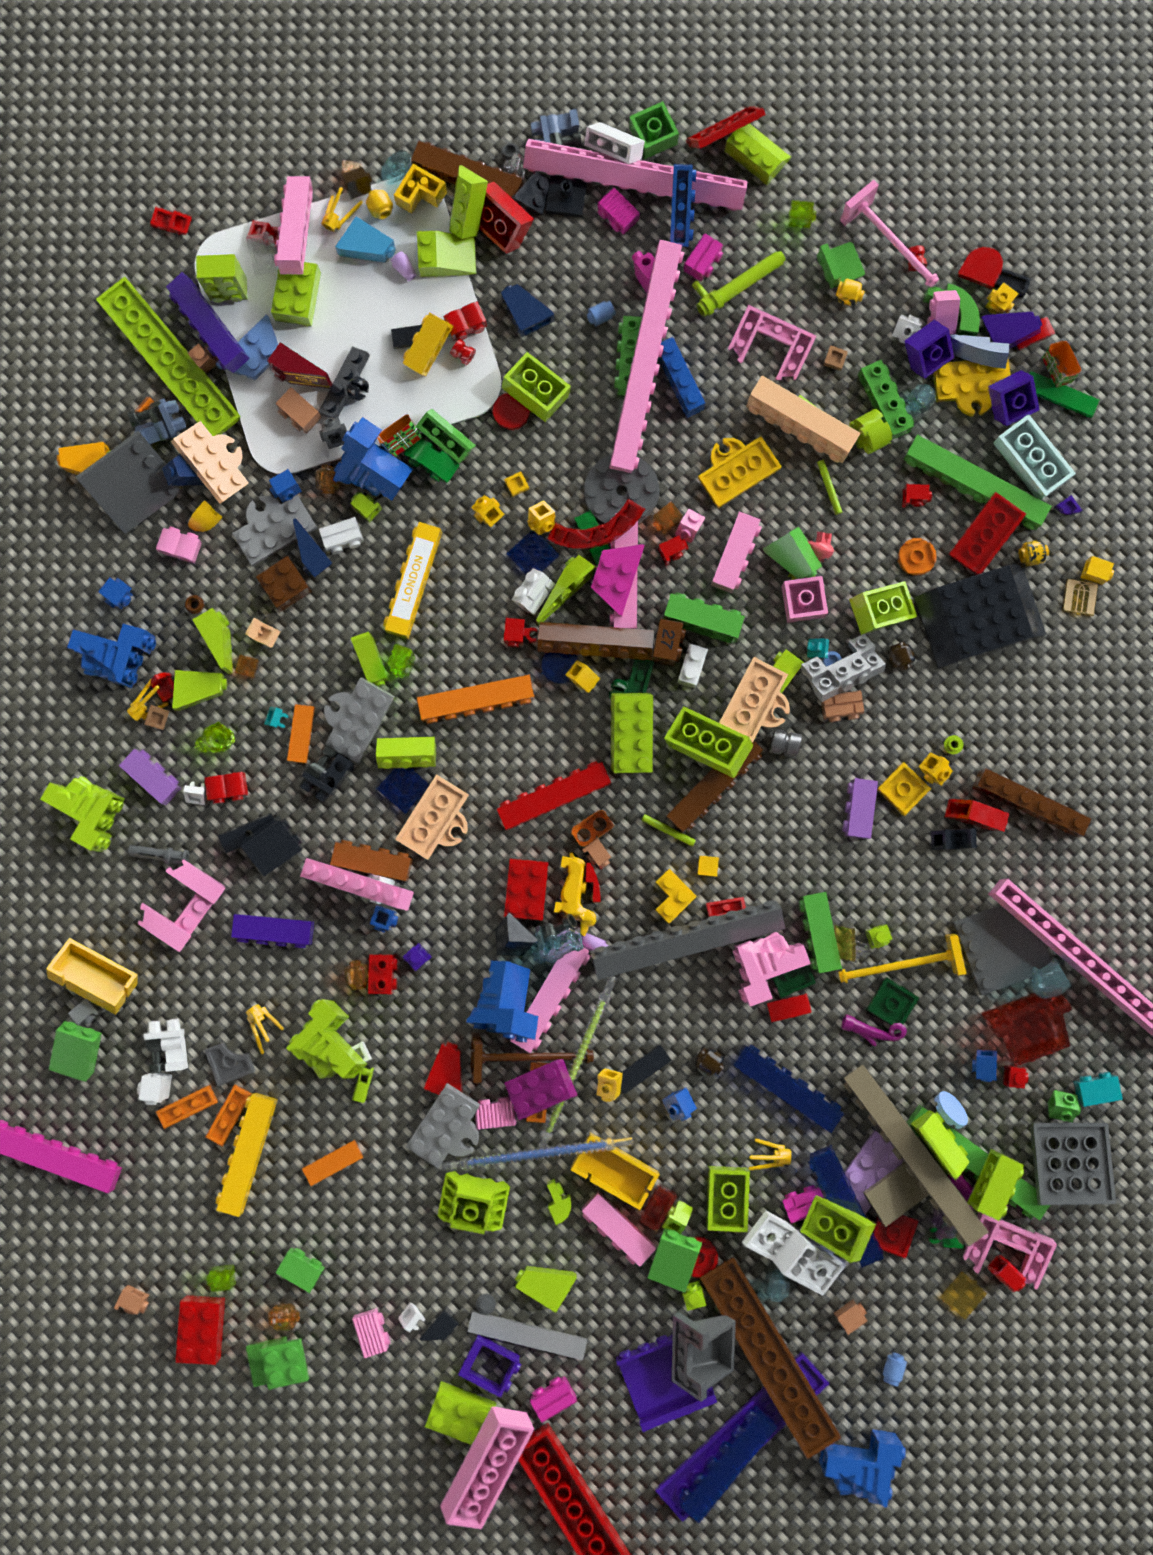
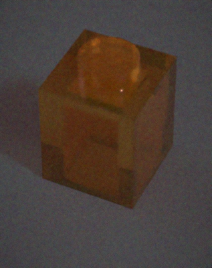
(667, 518)

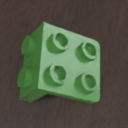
(840, 263)

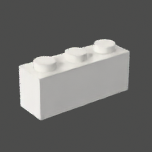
(614, 143)

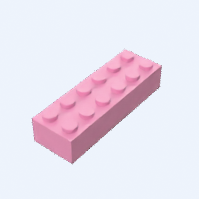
(486, 1467)

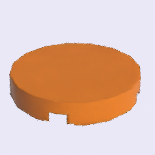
(917, 556)

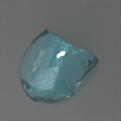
(1049, 980)

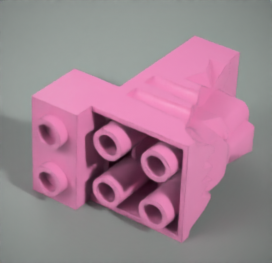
(764, 960)

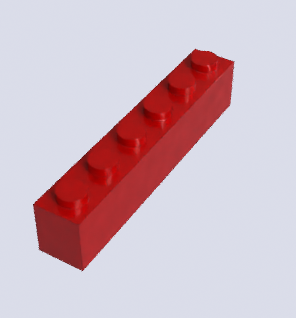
(553, 796)

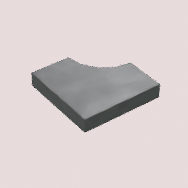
(227, 1064)

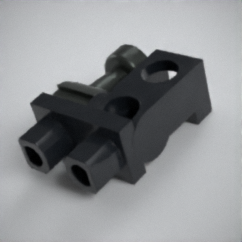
(326, 778)

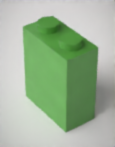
(75, 1051)
(674, 1260)

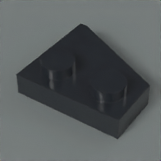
(533, 193)

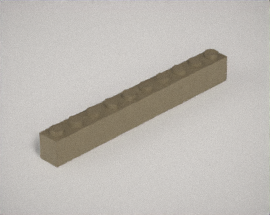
(915, 1155)

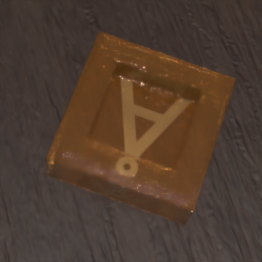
(247, 666)

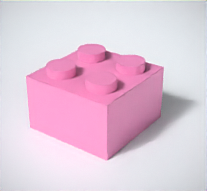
(804, 599)

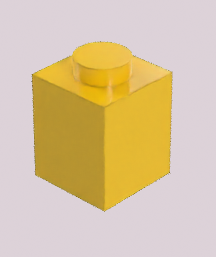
(1097, 570)
(582, 676)

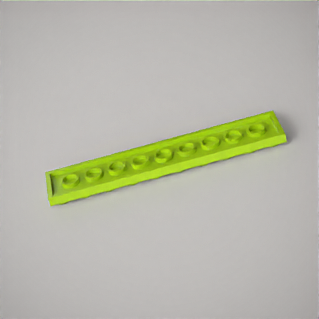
(168, 357)

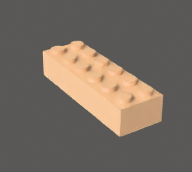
(802, 420)

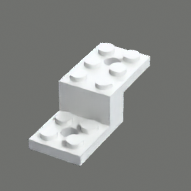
(794, 1253)

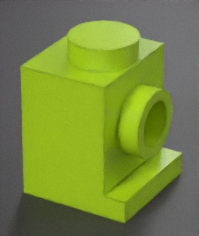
(365, 506)
(878, 936)
(678, 1217)
(694, 1296)

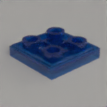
(532, 553)
(403, 788)

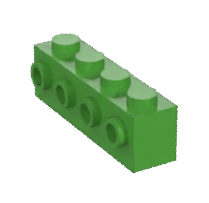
(629, 331)
(884, 398)
(820, 932)

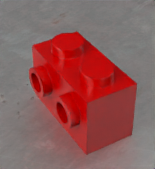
(381, 974)

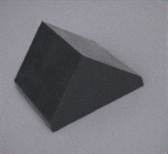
(513, 937)

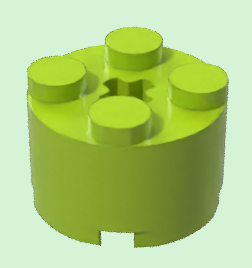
(874, 432)

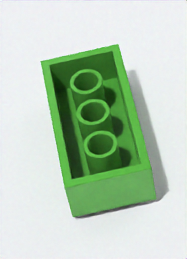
(704, 619)

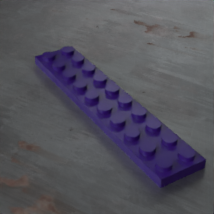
(683, 1475)

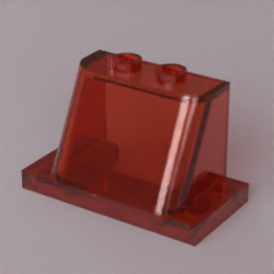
(1030, 1026)

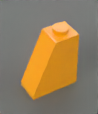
(80, 457)

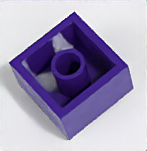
(929, 349)
(1013, 398)

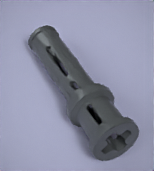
(168, 856)

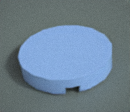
(951, 1110)

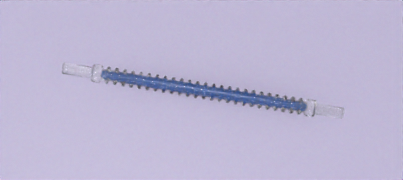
(466, 1163)

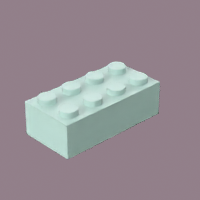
(1033, 457)

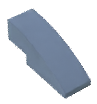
(980, 350)

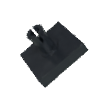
(566, 196)

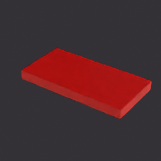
(725, 127)
(987, 534)

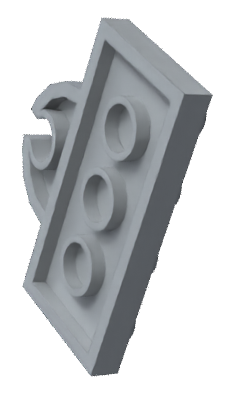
(272, 528)
(357, 718)
(445, 1128)

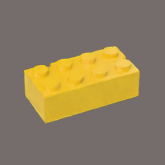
(92, 976)
(616, 1173)

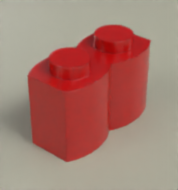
(466, 321)
(226, 787)
(1007, 1273)

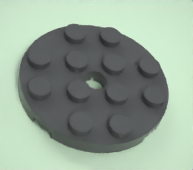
(602, 485)

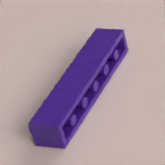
(207, 322)

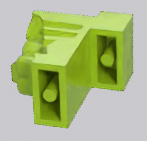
(88, 805)
(322, 1046)

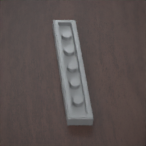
(527, 1335)

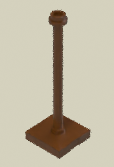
(479, 1057)

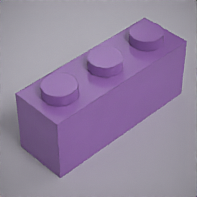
(151, 776)
(860, 808)

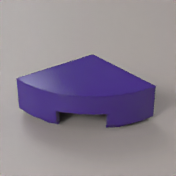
(1068, 506)

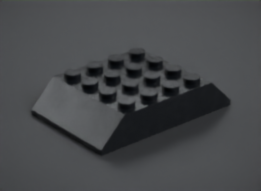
(979, 615)

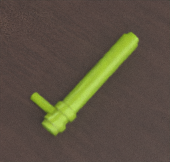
(717, 299)

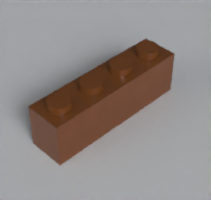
(371, 861)

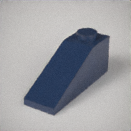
(311, 554)

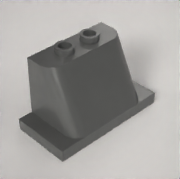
(702, 1352)

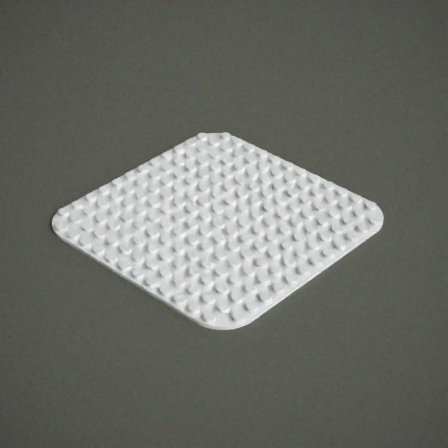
(354, 308)

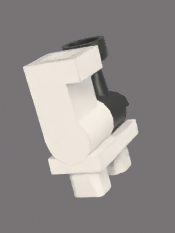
(169, 1041)

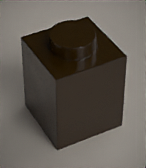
(357, 182)

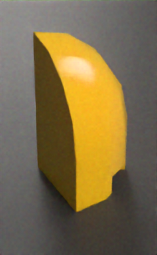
(204, 518)

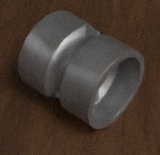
(785, 743)

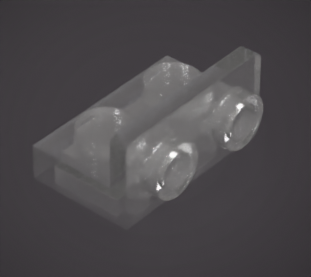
(262, 253)

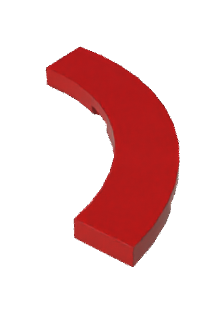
(601, 534)

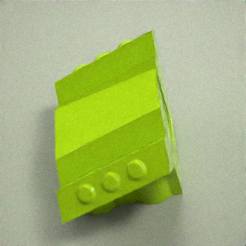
(473, 1203)

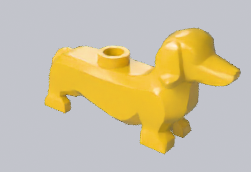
(572, 893)

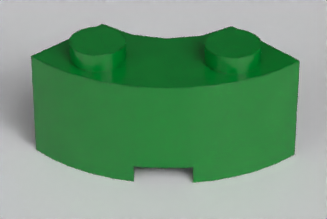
(427, 457)

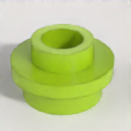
(947, 745)

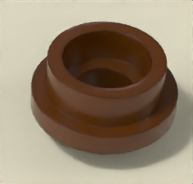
(190, 600)

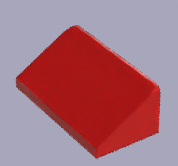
(722, 907)

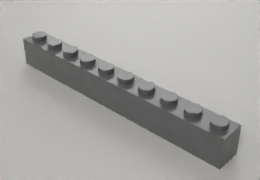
(687, 939)

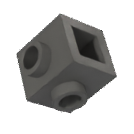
(333, 432)

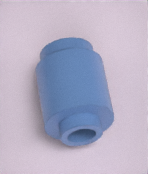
(600, 313)
(894, 1369)

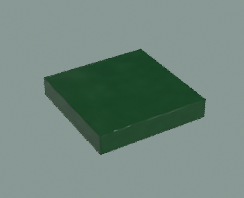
(793, 981)
(892, 1002)

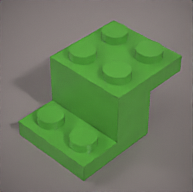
(277, 1362)

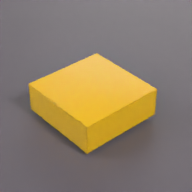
(516, 484)
(708, 866)

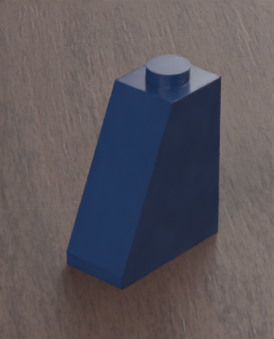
(525, 310)
(180, 473)

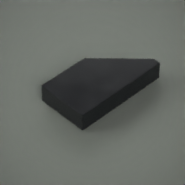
(440, 1328)

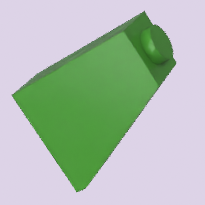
(794, 554)

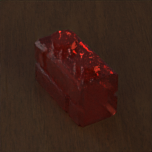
(657, 1207)

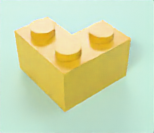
(419, 185)
(678, 896)

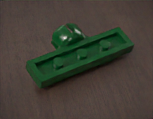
(637, 680)

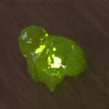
(214, 732)

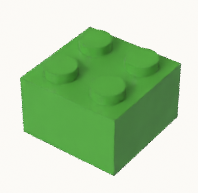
(655, 128)

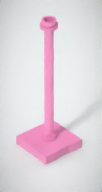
(861, 203)

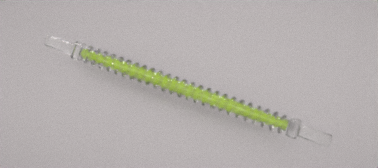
(604, 997)

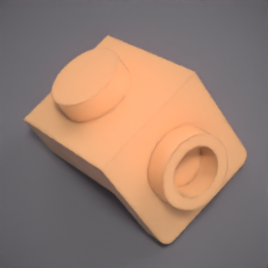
(262, 633)

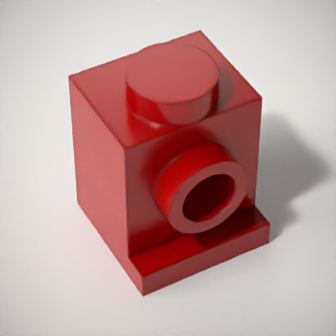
(916, 495)
(672, 549)
(1015, 1076)

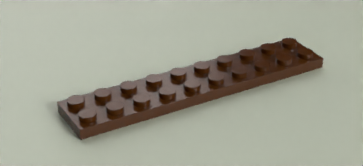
(771, 1358)

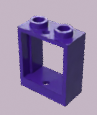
(482, 1381)

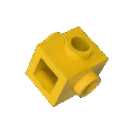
(1001, 300)
(487, 510)
(541, 518)
(935, 769)

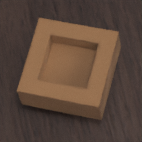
(835, 358)
(157, 717)

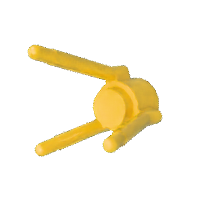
(330, 219)
(138, 709)
(255, 1016)
(780, 1156)

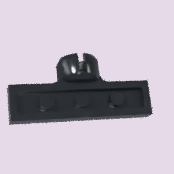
(347, 384)

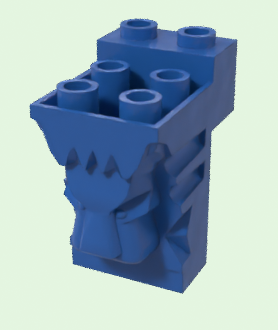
(368, 464)
(113, 659)
(504, 1003)
(865, 1471)

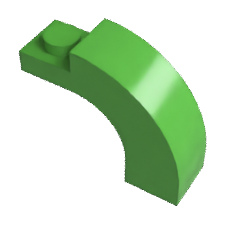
(968, 314)

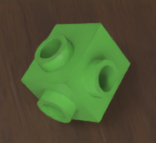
(1063, 1106)

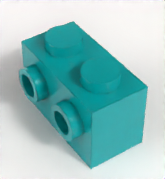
(1098, 1089)

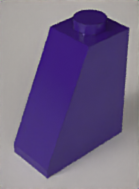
(1012, 327)

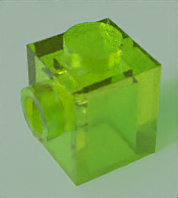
(801, 214)
(221, 1278)

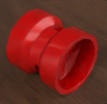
(918, 252)
(463, 352)

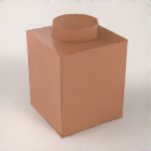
(851, 1316)

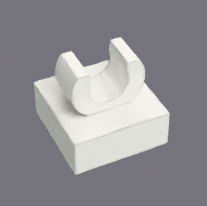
(194, 794)
(410, 1317)

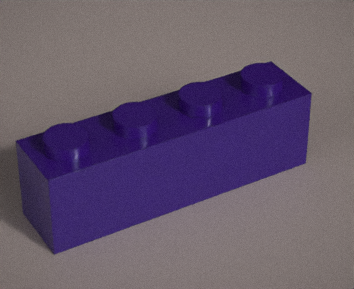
(272, 929)

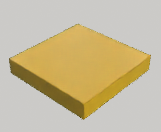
(903, 788)

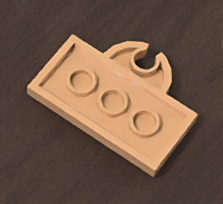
(211, 460)
(756, 700)
(435, 818)

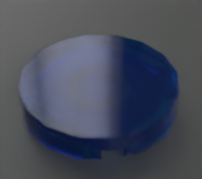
(557, 665)

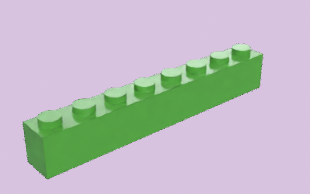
(973, 479)
(1025, 1194)

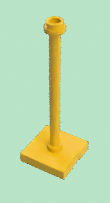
(952, 954)

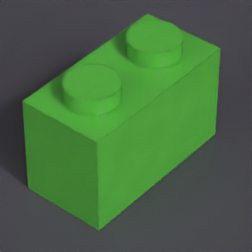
(300, 1269)

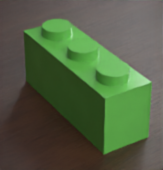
(445, 435)

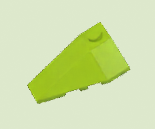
(574, 576)

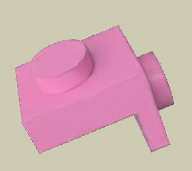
(689, 525)

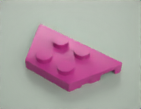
(616, 575)

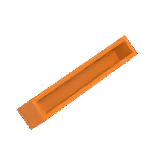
(476, 698)

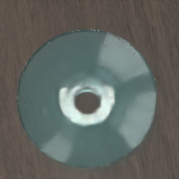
(396, 167)

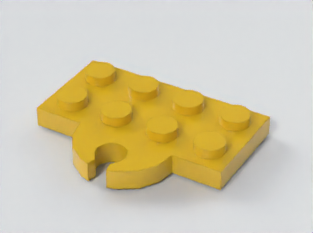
(967, 384)
(737, 469)

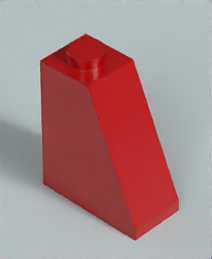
(977, 814)
(446, 1069)

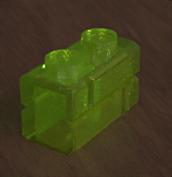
(401, 661)

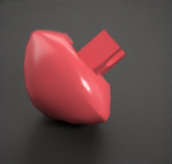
(822, 546)

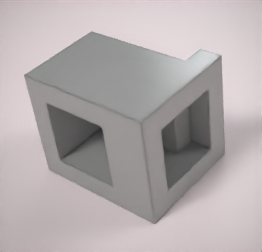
(85, 1012)

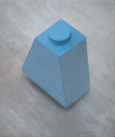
(365, 243)

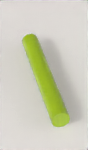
(829, 487)
(668, 830)

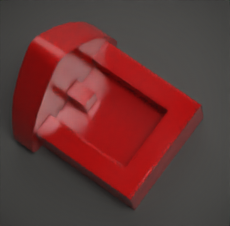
(165, 684)

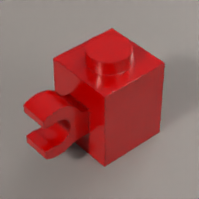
(516, 631)

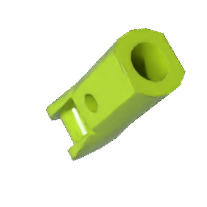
(362, 1087)

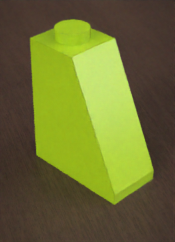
(370, 659)
(196, 687)
(545, 1285)

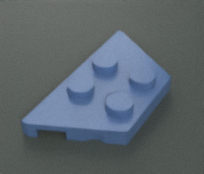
(259, 346)

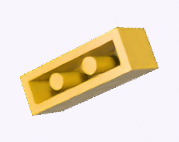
(427, 344)

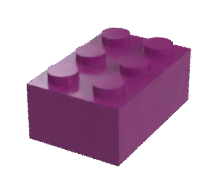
(540, 1089)

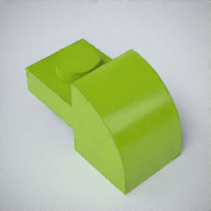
(561, 1205)

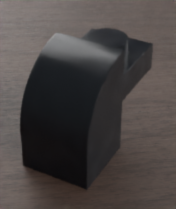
(953, 839)

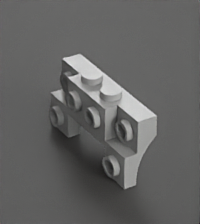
(846, 672)

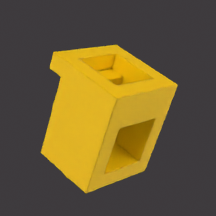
(609, 1084)

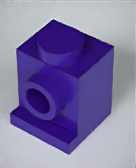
(417, 957)

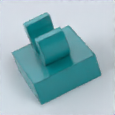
(818, 648)
(273, 717)

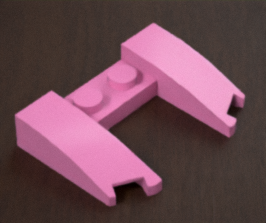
(777, 329)
(179, 932)
(1035, 1245)

